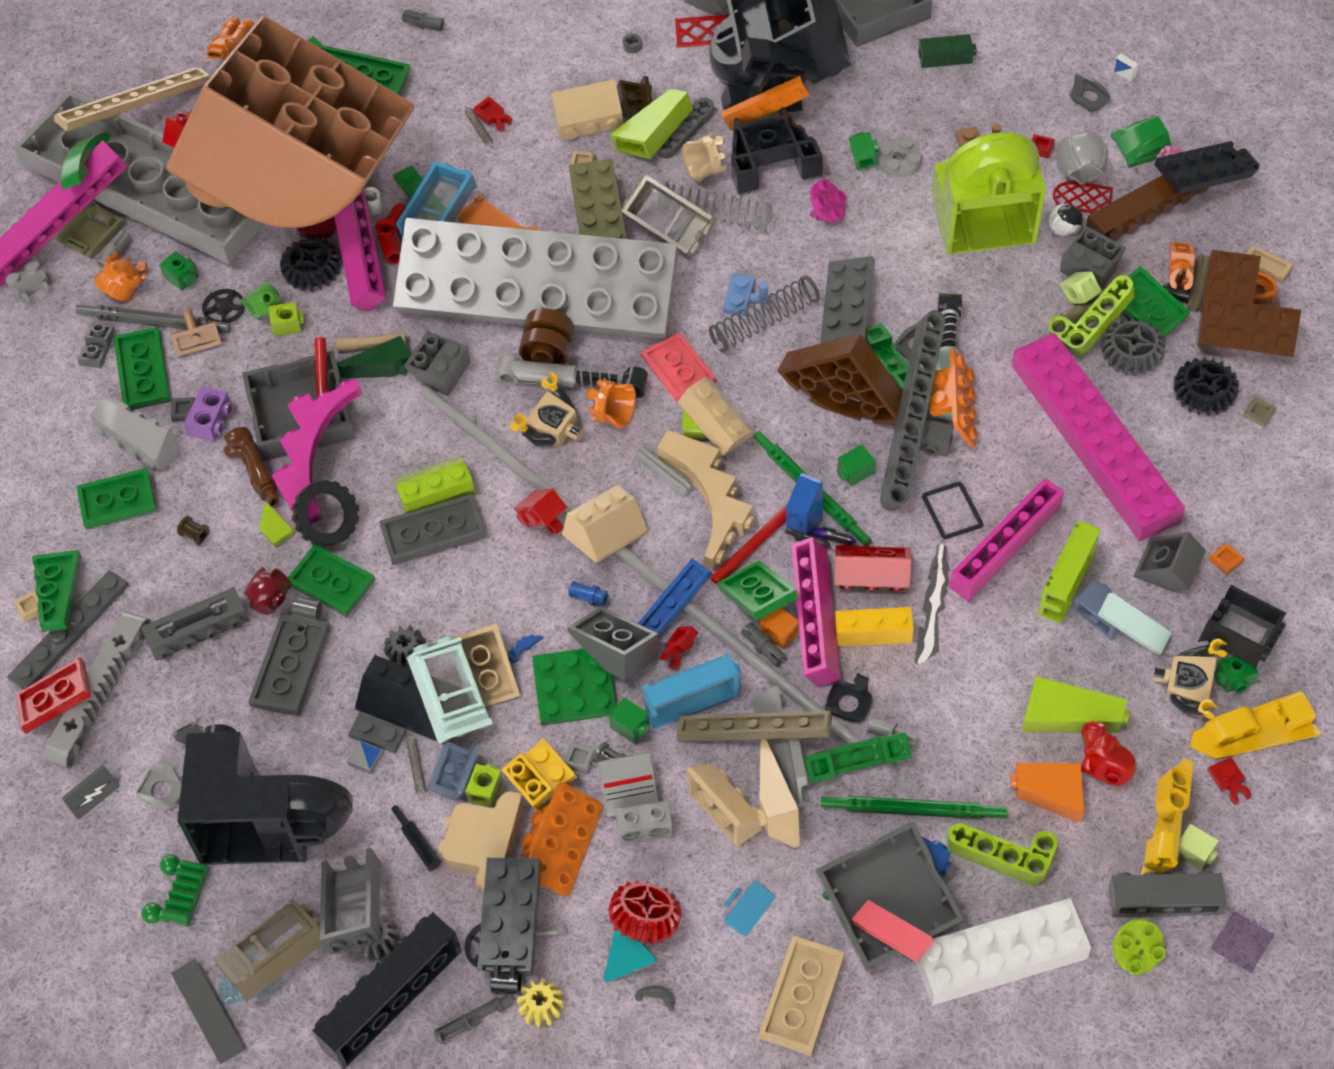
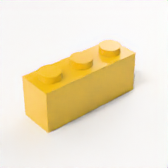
(874, 626)

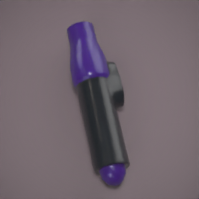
(831, 534)

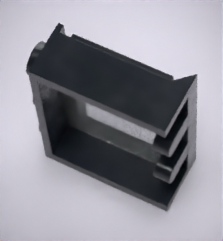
(1245, 625)

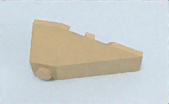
(777, 807)

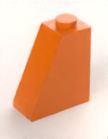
(1051, 787)

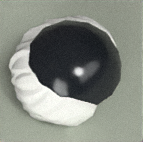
(1066, 220)

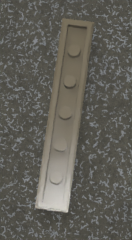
(754, 726)

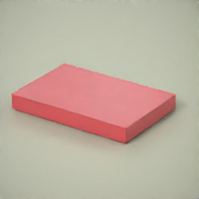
(676, 364)

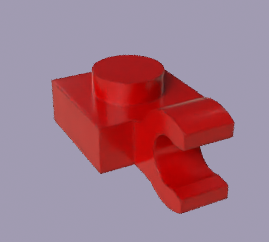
(679, 642)

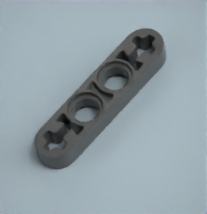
(688, 129)

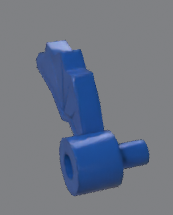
(521, 645)

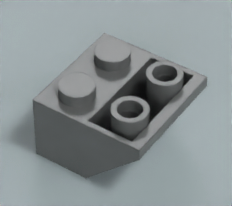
(1092, 254)
(438, 362)

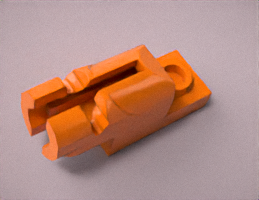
(1181, 264)

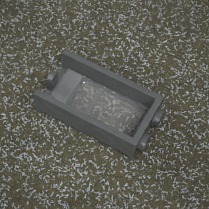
(350, 904)

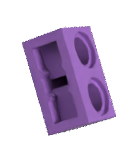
(208, 414)

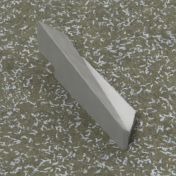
(786, 751)

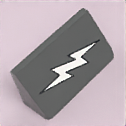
(90, 792)

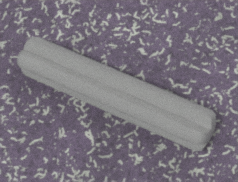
(663, 470)

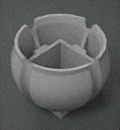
(1082, 156)

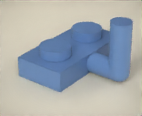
(741, 294)

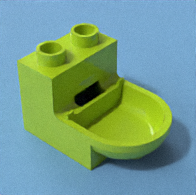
(989, 194)

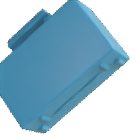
(748, 908)

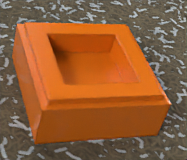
(1226, 558)

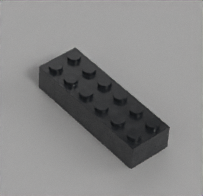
(386, 990)

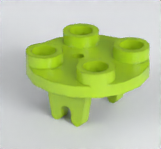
(1149, 942)

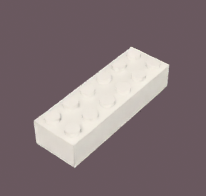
(1003, 951)

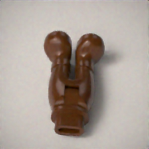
(241, 444)

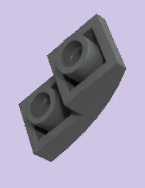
(97, 344)

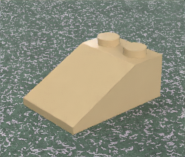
(489, 664)

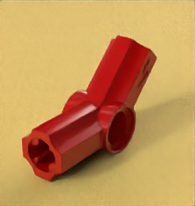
(388, 232)

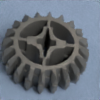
(1133, 346)

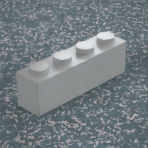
(134, 432)

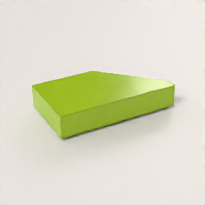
(274, 526)

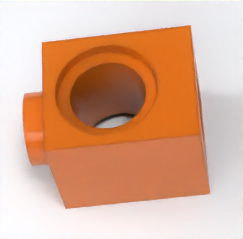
(780, 627)

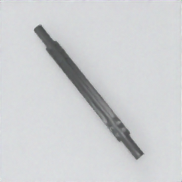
(145, 317)

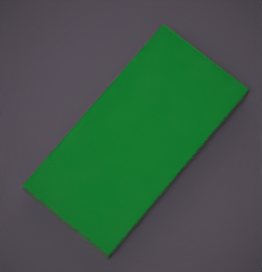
(142, 368)

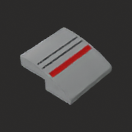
(627, 782)

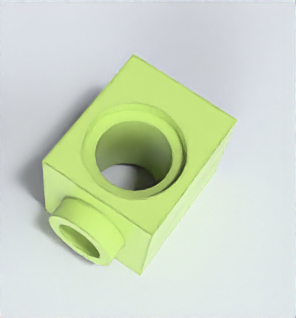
(1080, 287)

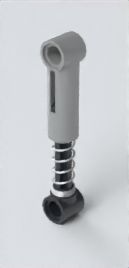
(514, 371)

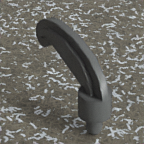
(657, 992)

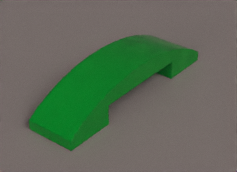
(73, 168)
(881, 343)
(857, 756)

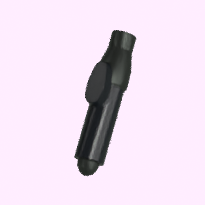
(800, 536)

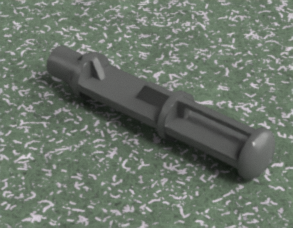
(472, 1018)

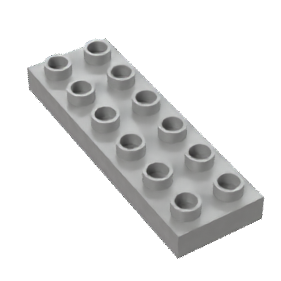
(145, 187)
(512, 271)

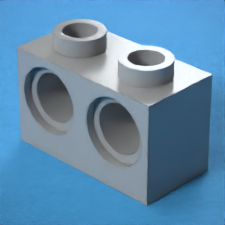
(644, 823)

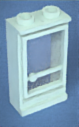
(448, 689)

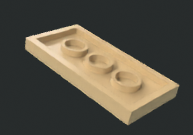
(801, 995)

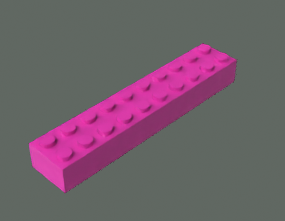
(1098, 437)

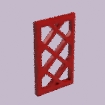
(695, 22)

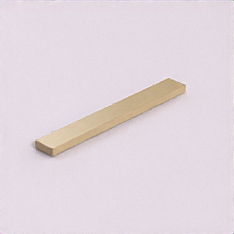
(131, 99)

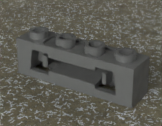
(195, 624)

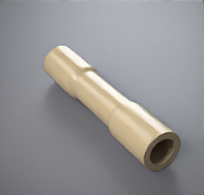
(356, 343)

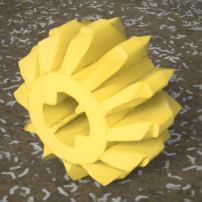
(549, 1008)

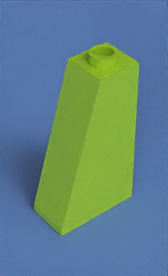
(653, 125)
(1068, 708)

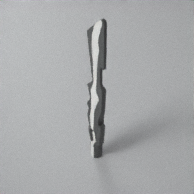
(928, 637)

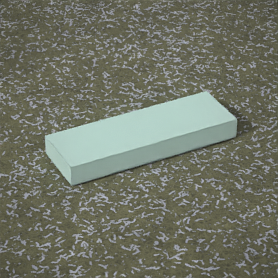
(1134, 623)

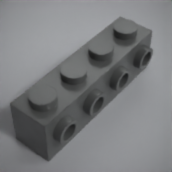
(1167, 894)

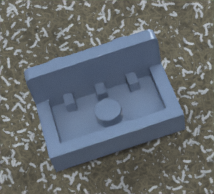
(452, 771)

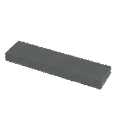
(207, 1011)

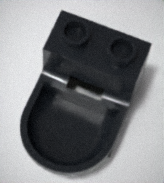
(813, 32)
(248, 817)

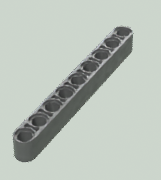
(906, 417)

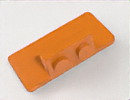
(955, 393)
(562, 836)

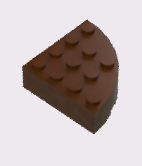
(840, 371)

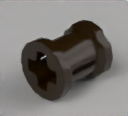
(193, 530)

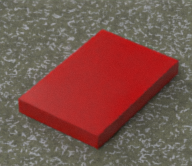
(53, 695)

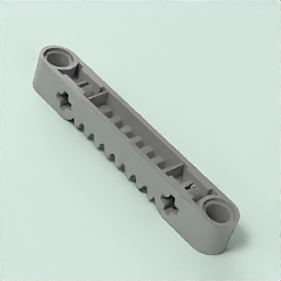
(118, 649)

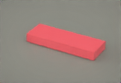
(892, 931)

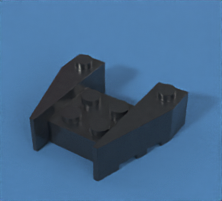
(773, 67)
(769, 143)

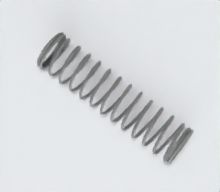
(767, 209)

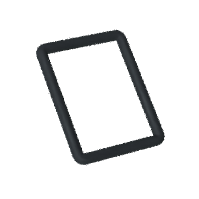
(935, 519)

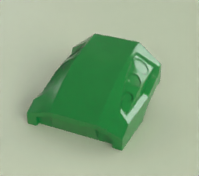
(1142, 140)

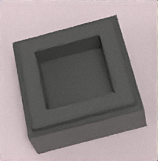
(180, 408)

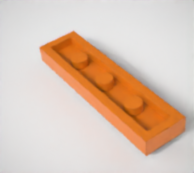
(766, 102)

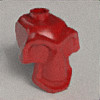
(1105, 756)

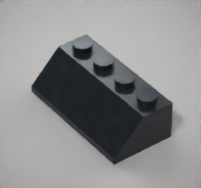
(393, 696)

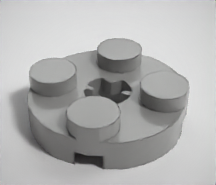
(903, 147)

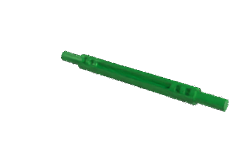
(829, 504)
(914, 807)

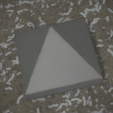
(181, 734)

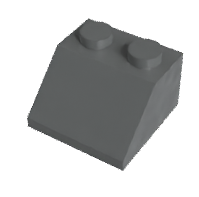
(1171, 561)

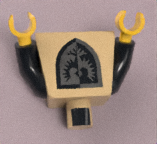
(551, 419)
(1192, 678)

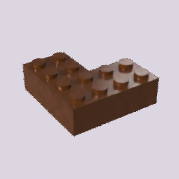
(1232, 318)

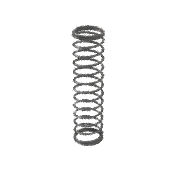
(720, 335)

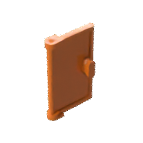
(484, 213)

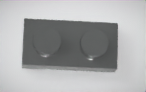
(377, 733)

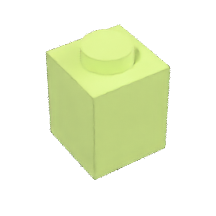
(1197, 847)

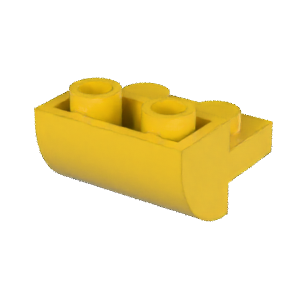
(538, 773)

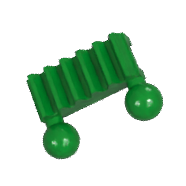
(184, 894)

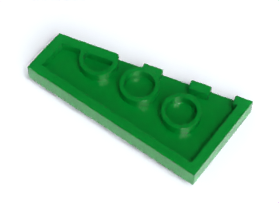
(56, 584)

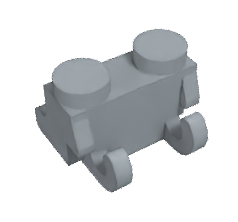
(27, 281)

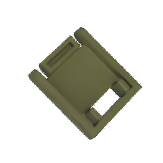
(87, 235)

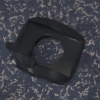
(859, 691)

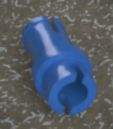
(593, 594)

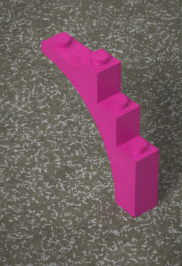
(301, 445)

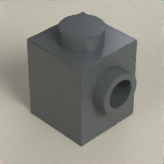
(936, 438)

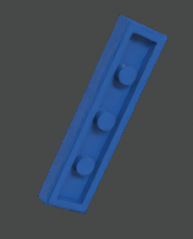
(675, 597)

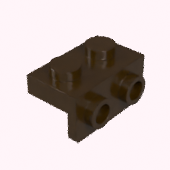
(634, 96)

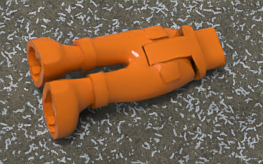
(228, 37)

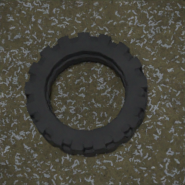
(348, 505)

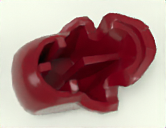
(267, 590)

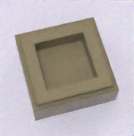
(1259, 412)

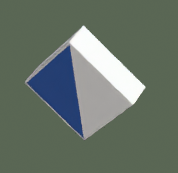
(1125, 67)

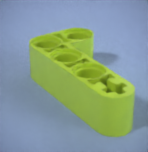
(1094, 314)
(1000, 849)

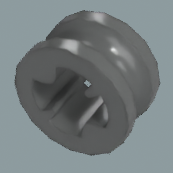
(635, 47)

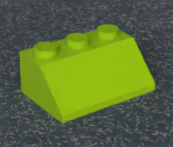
(434, 485)

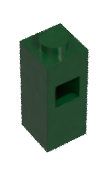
(946, 51)

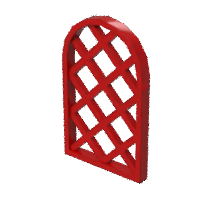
(1093, 186)

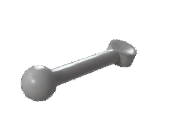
(559, 931)

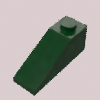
(379, 361)

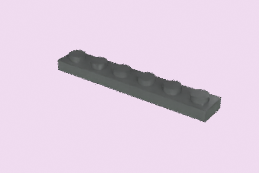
(59, 641)

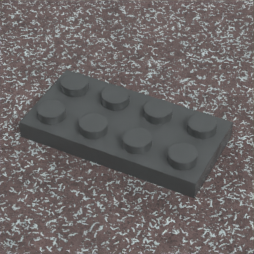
(432, 529)

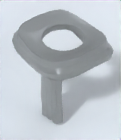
(155, 775)

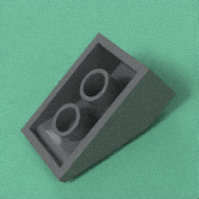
(616, 642)

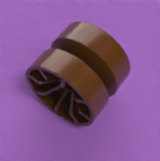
(546, 336)

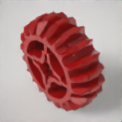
(644, 912)

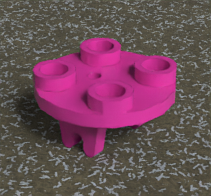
(827, 201)

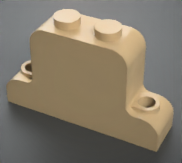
(480, 834)

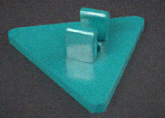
(626, 957)

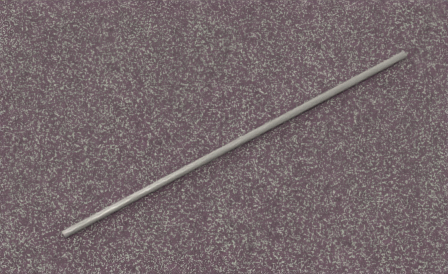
(642, 568)

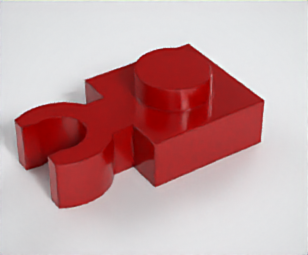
(492, 112)
(1228, 776)

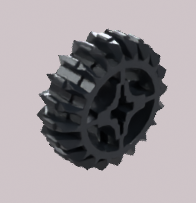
(304, 263)
(1202, 392)

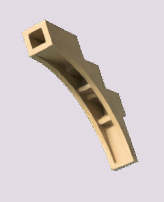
(702, 466)

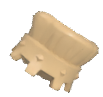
(704, 157)

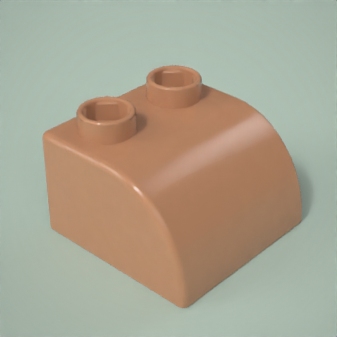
(285, 131)

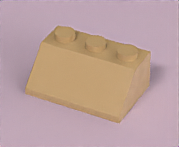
(587, 109)
(715, 415)
(605, 524)
(723, 802)

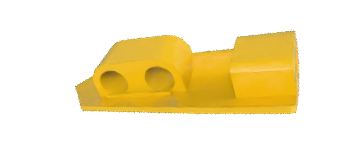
(1257, 728)
(1171, 801)

